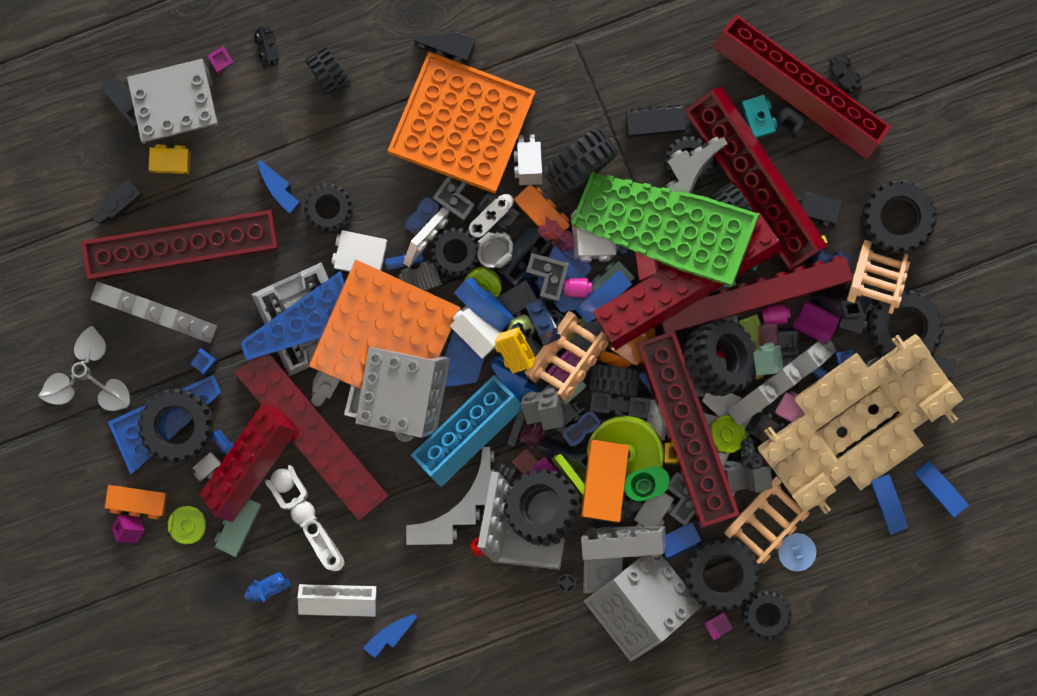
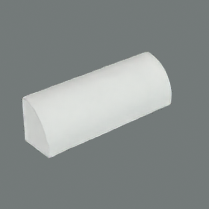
(337, 600)

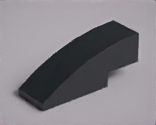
(789, 346)

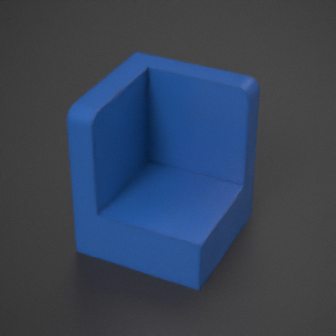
(203, 362)

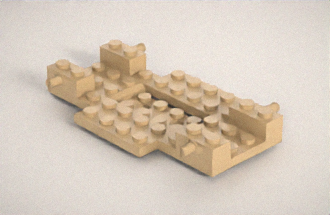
(908, 384)

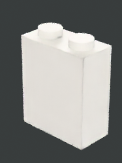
(591, 246)
(358, 247)
(475, 331)

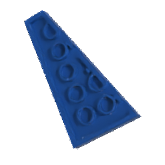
(298, 323)
(171, 422)

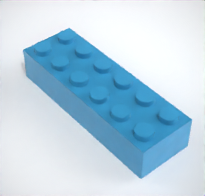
(467, 431)

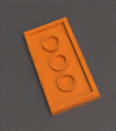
(604, 481)

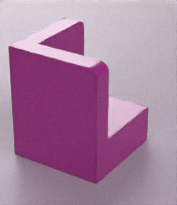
(220, 59)
(127, 529)
(718, 625)

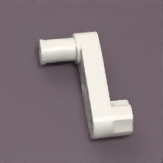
(489, 223)

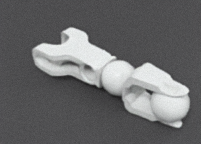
(304, 515)

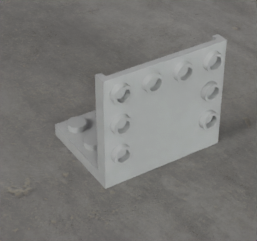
(172, 100)
(402, 392)
(500, 541)
(643, 605)

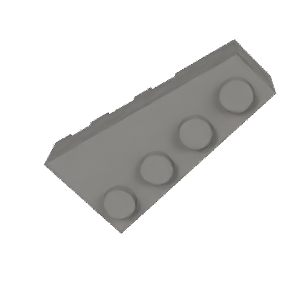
(623, 542)

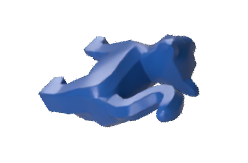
(268, 587)

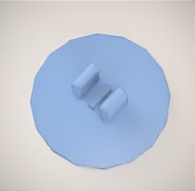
(797, 552)

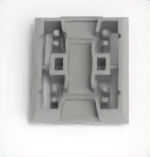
(288, 293)

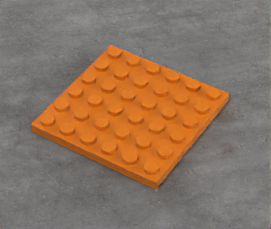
(461, 122)
(383, 315)

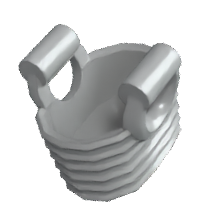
(495, 250)

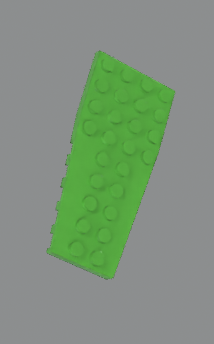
(668, 226)

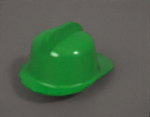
(647, 483)

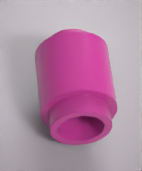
(577, 287)
(776, 314)

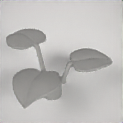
(92, 347)

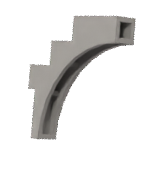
(688, 167)
(153, 312)
(781, 381)
(441, 529)

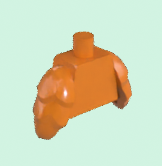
(627, 354)

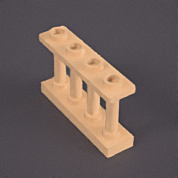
(860, 277)
(548, 355)
(748, 516)

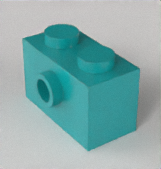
(759, 117)

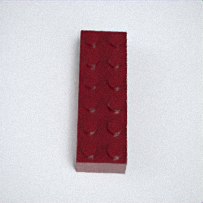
(247, 462)

